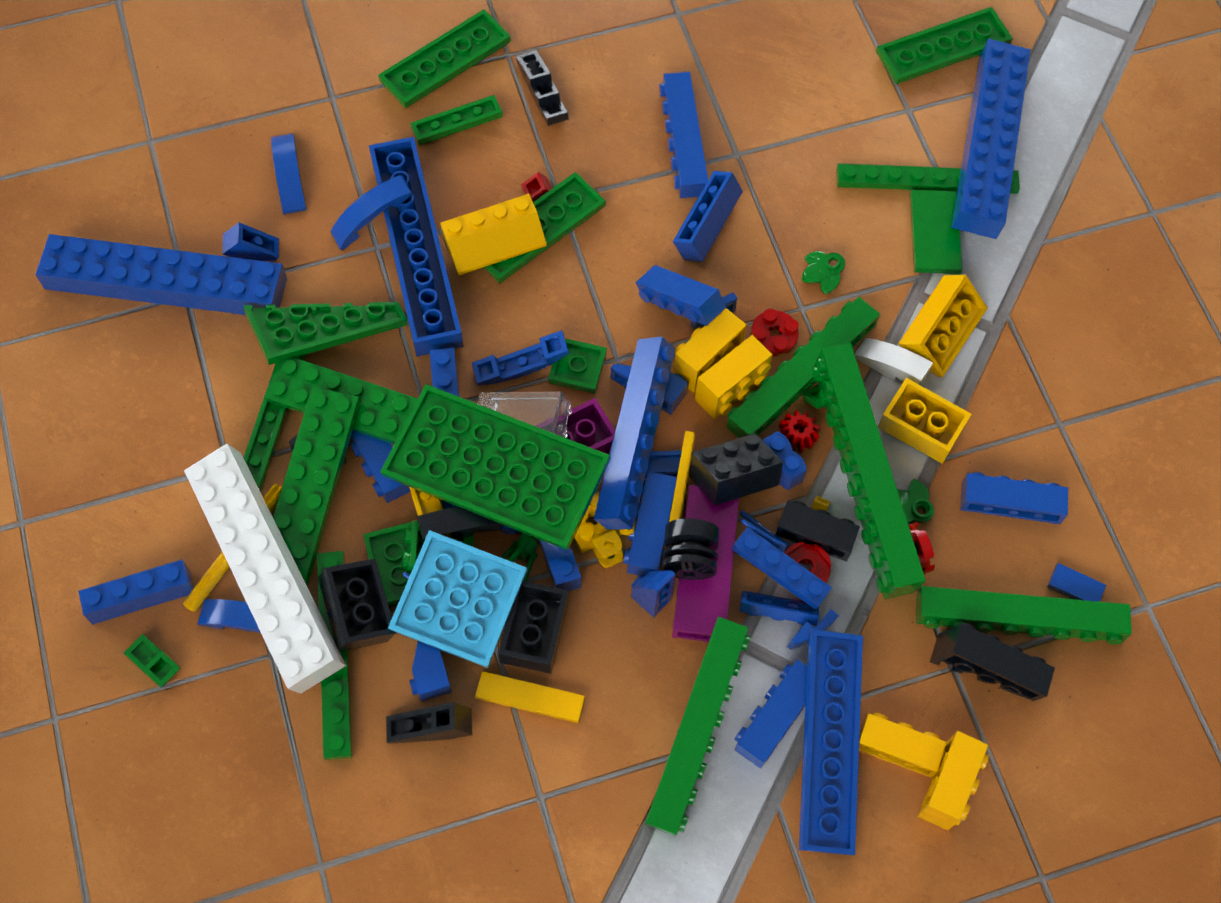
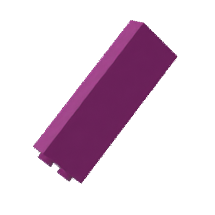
(705, 600)

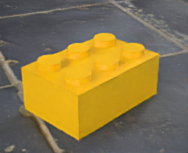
(708, 347)
(733, 377)
(924, 420)
(954, 782)

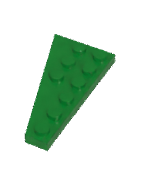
(316, 327)

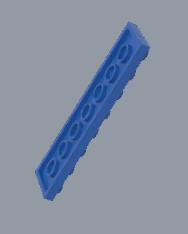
(831, 743)

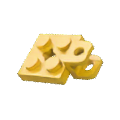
(596, 537)

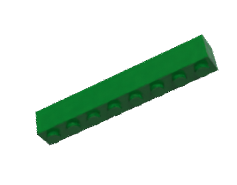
(796, 376)
(1024, 614)
(697, 727)

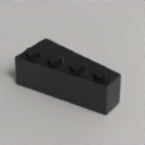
(993, 661)

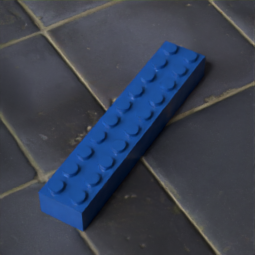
(991, 139)
(417, 251)
(159, 275)

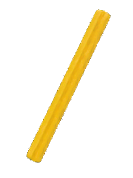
(221, 565)

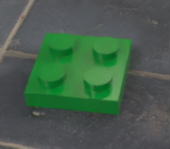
(580, 367)

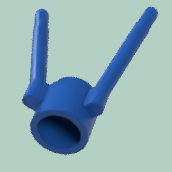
(761, 530)

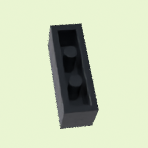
(819, 528)

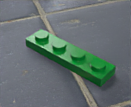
(456, 120)

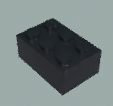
(735, 469)
(356, 604)
(534, 627)

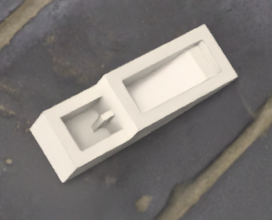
(893, 361)

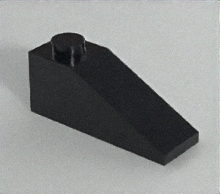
(430, 724)

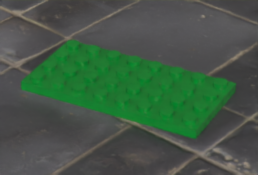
(496, 466)

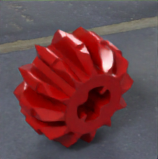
(805, 425)

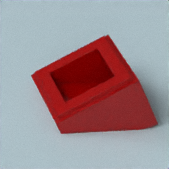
(536, 186)

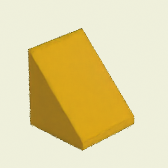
(820, 503)

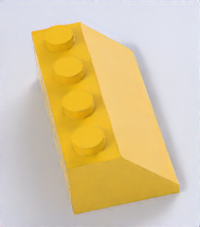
(493, 234)
(945, 322)

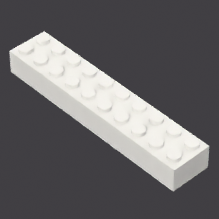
(264, 569)

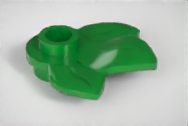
(822, 272)
(914, 499)

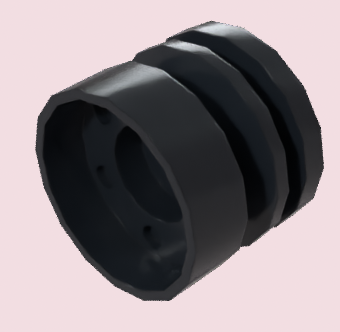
(691, 549)

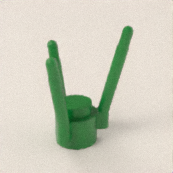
(522, 549)

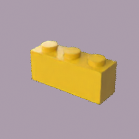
(901, 744)

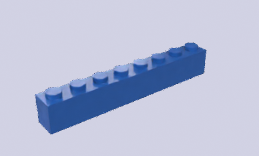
(635, 434)

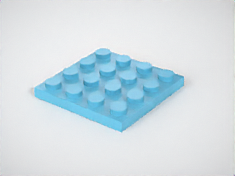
(458, 599)

